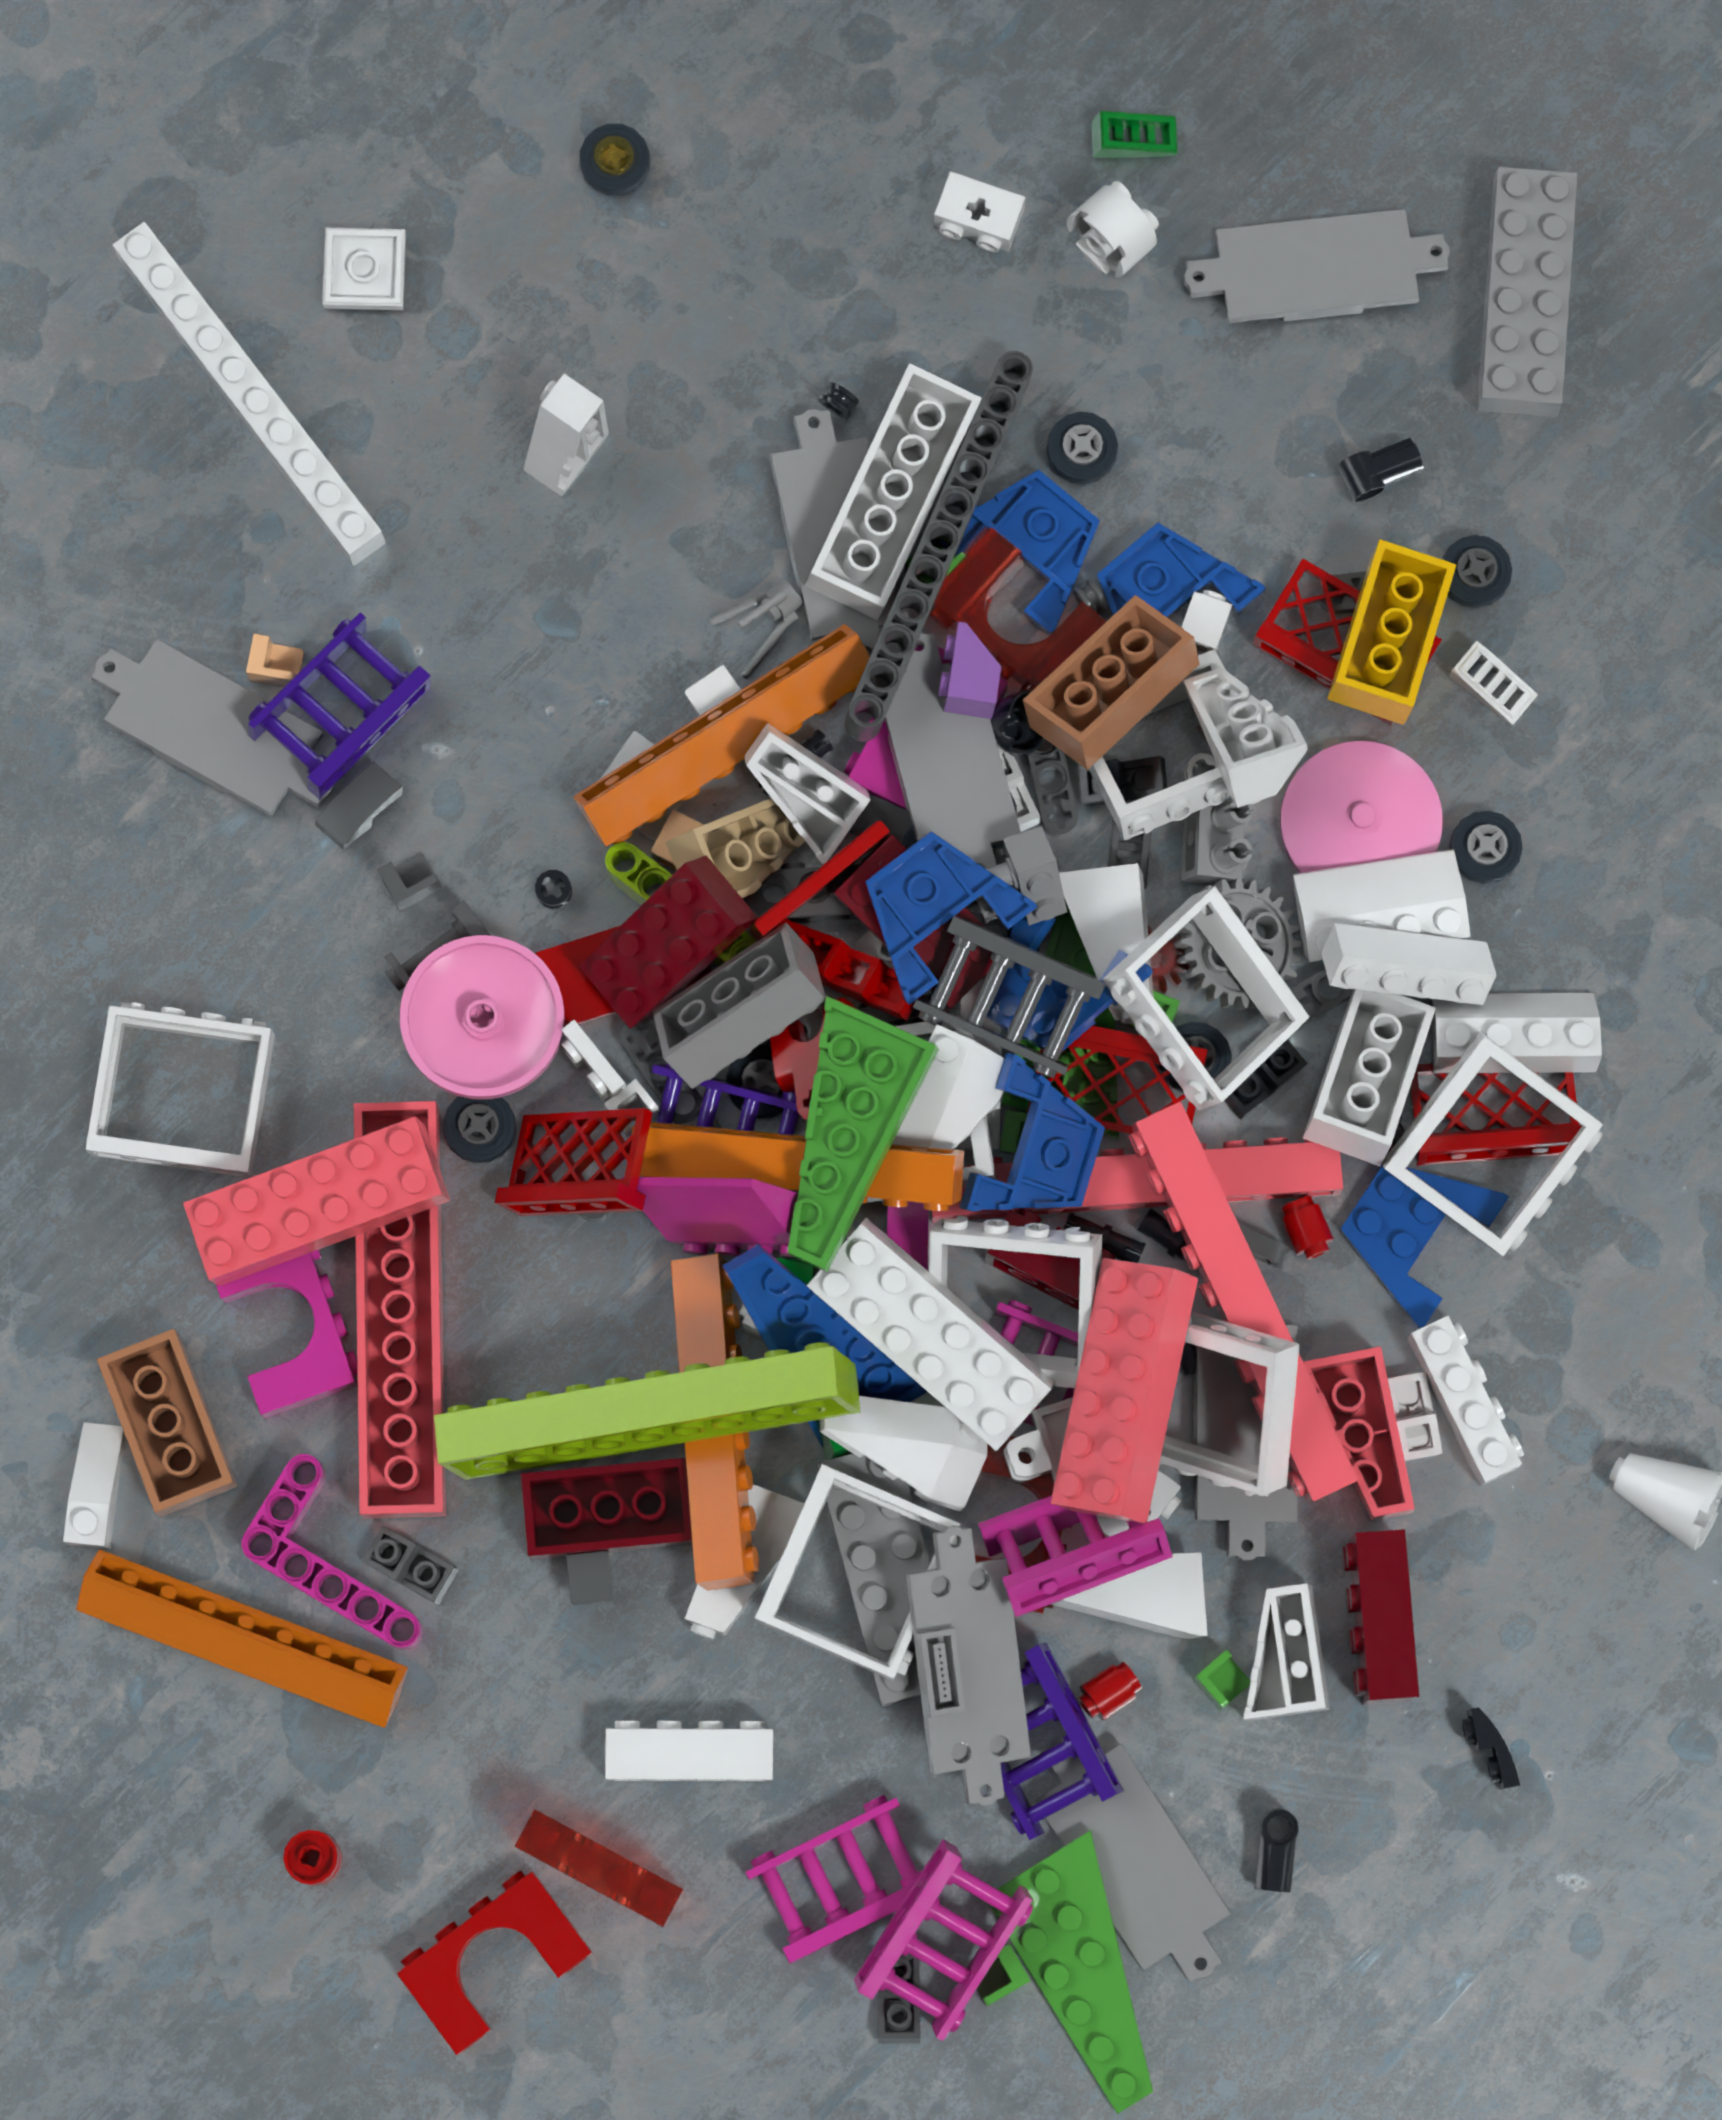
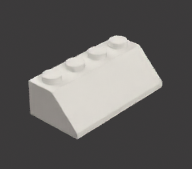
(1393, 894)
(1536, 1028)

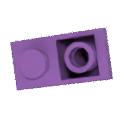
(972, 677)

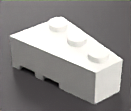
(565, 434)
(807, 789)
(1288, 1657)

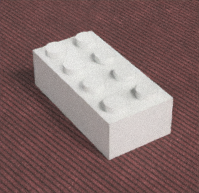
(1369, 1074)

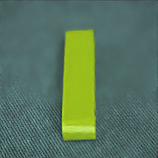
(648, 873)

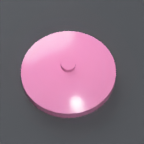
(1359, 808)
(482, 1017)

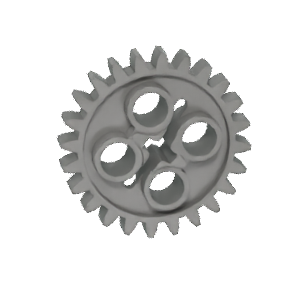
(1249, 908)

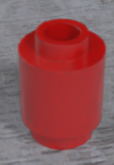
(1306, 1227)
(1109, 1691)

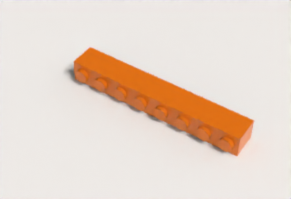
(722, 736)
(775, 1158)
(715, 1465)
(241, 1638)

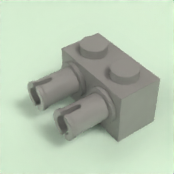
(1216, 843)
(1032, 872)

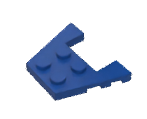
(1048, 530)
(1167, 571)
(926, 890)
(1053, 996)
(1052, 1153)
(1395, 1225)

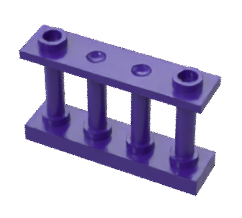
(351, 742)
(712, 1096)
(1078, 1742)

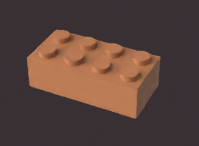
(1111, 682)
(167, 1422)

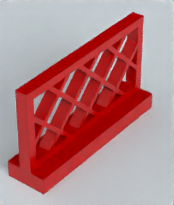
(1296, 652)
(1127, 1046)
(1494, 1143)
(572, 1192)

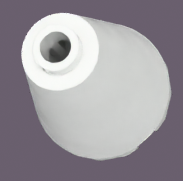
(1671, 1494)

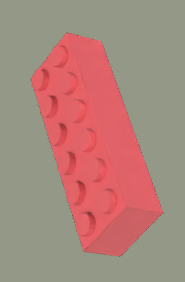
(316, 1201)
(1124, 1390)

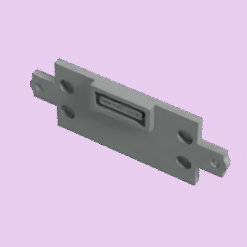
(1317, 266)
(811, 493)
(202, 725)
(947, 763)
(1230, 1425)
(968, 1666)
(1148, 1869)

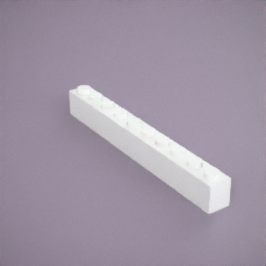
(249, 394)

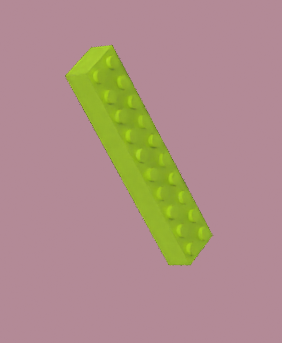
(647, 1411)

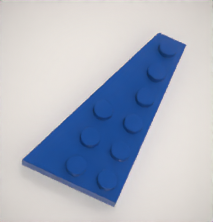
(794, 1316)

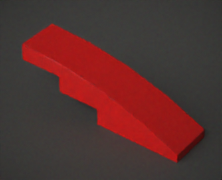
(854, 972)

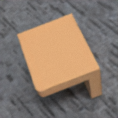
(272, 662)
(674, 826)

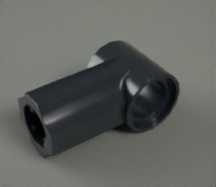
(1370, 473)
(1275, 1856)

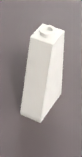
(1108, 915)
(775, 1519)
(1156, 1598)

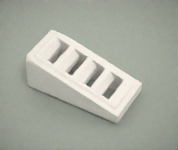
(1503, 673)

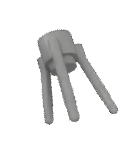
(774, 601)

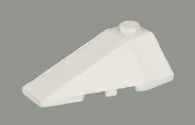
(1246, 736)
(953, 1094)
(916, 1444)

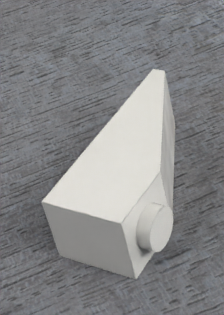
(94, 1487)

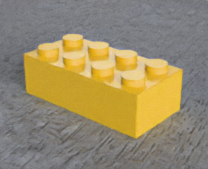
(1391, 632)

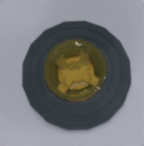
(612, 144)

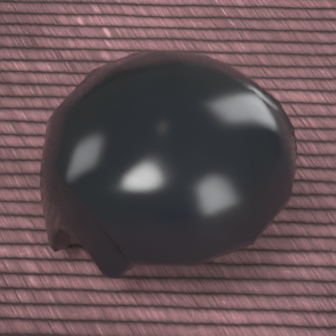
(1012, 726)

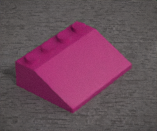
(719, 1213)

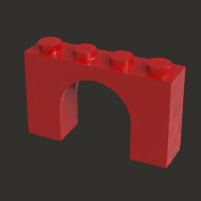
(435, 1974)

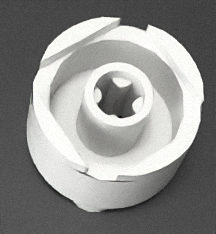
(1113, 229)

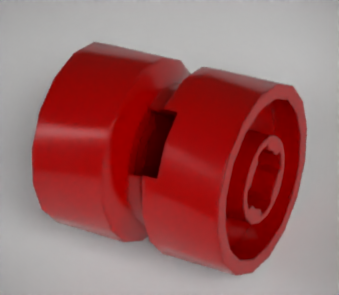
(313, 1857)

